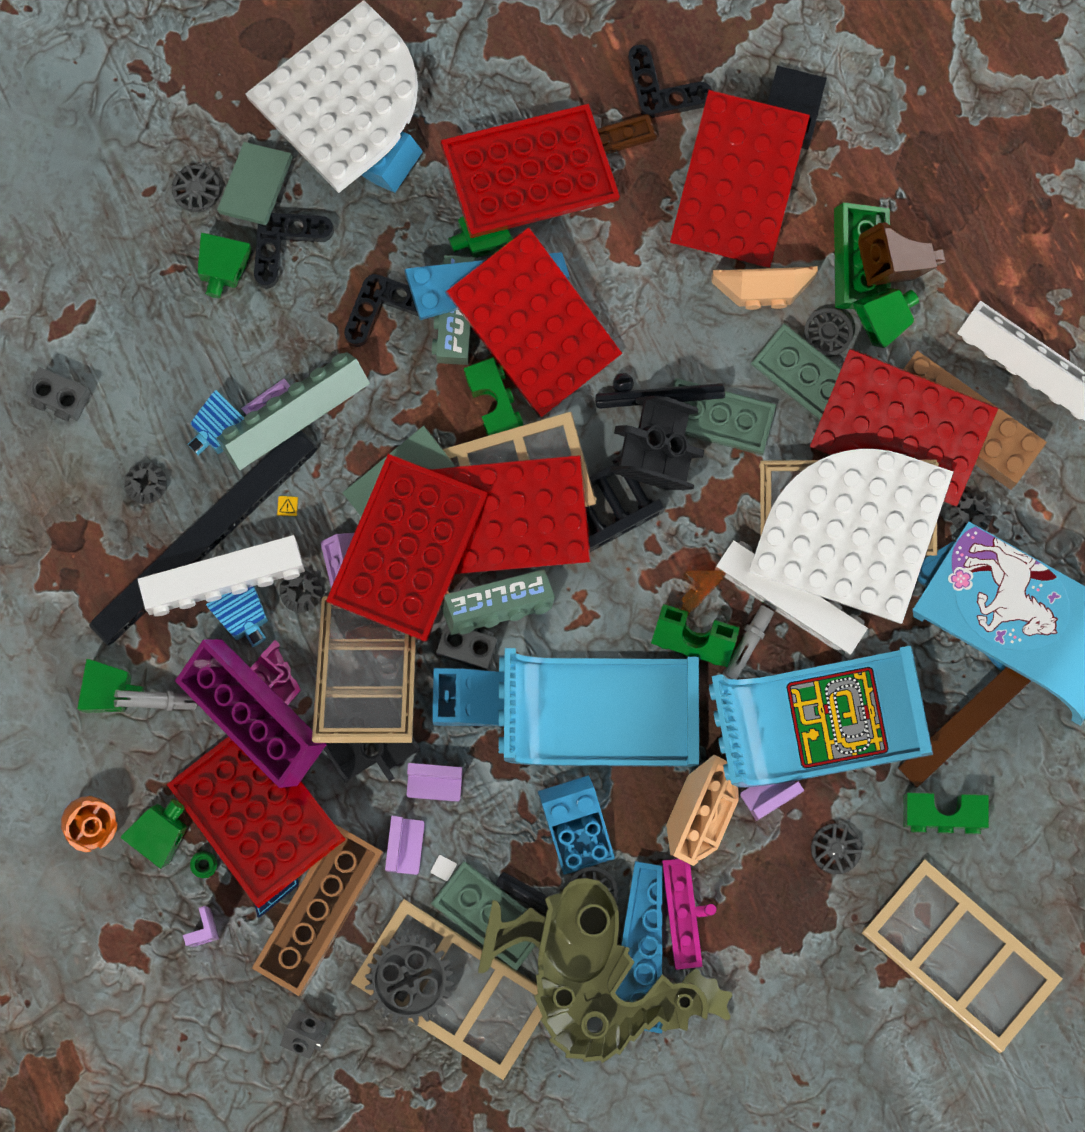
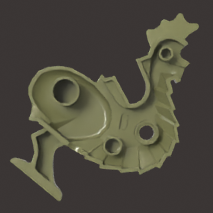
(584, 968)

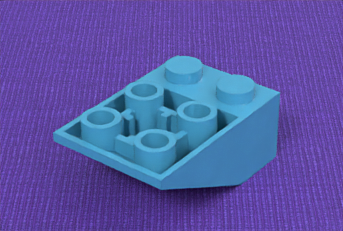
(395, 165)
(466, 697)
(576, 824)

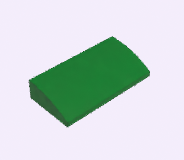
(850, 277)

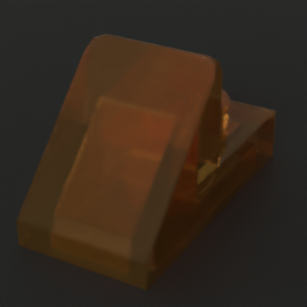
(705, 583)

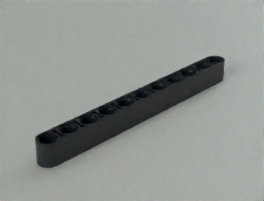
(208, 531)

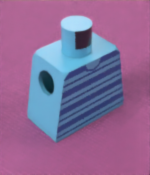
(211, 421)
(241, 615)

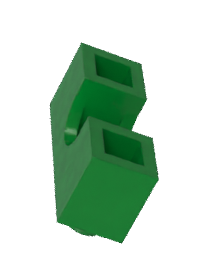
(486, 379)
(712, 646)
(921, 813)

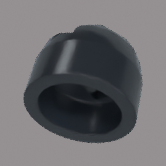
(625, 386)

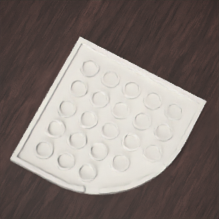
(343, 96)
(854, 529)

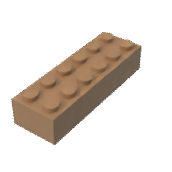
(1009, 444)
(317, 913)

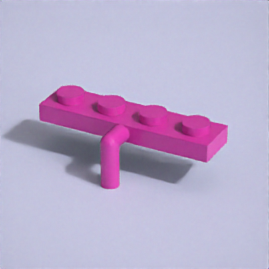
(683, 914)

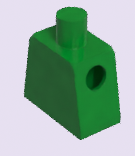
(480, 245)
(221, 262)
(886, 314)
(100, 685)
(157, 833)

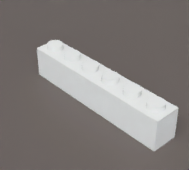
(1026, 357)
(221, 575)
(808, 611)

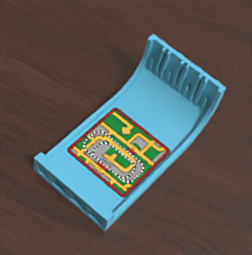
(821, 719)

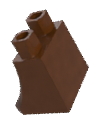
(894, 257)

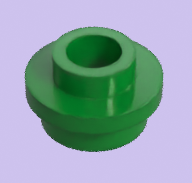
(195, 862)

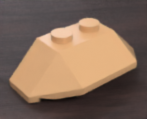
(764, 286)
(701, 812)

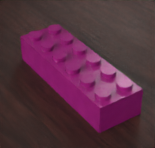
(250, 712)

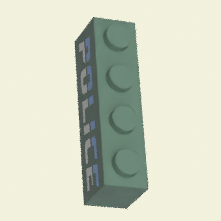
(453, 330)
(498, 602)

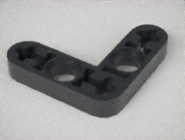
(660, 97)
(275, 237)
(382, 296)

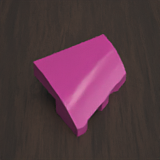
(276, 673)

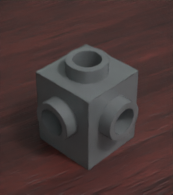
(303, 1034)

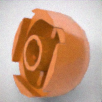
(88, 823)

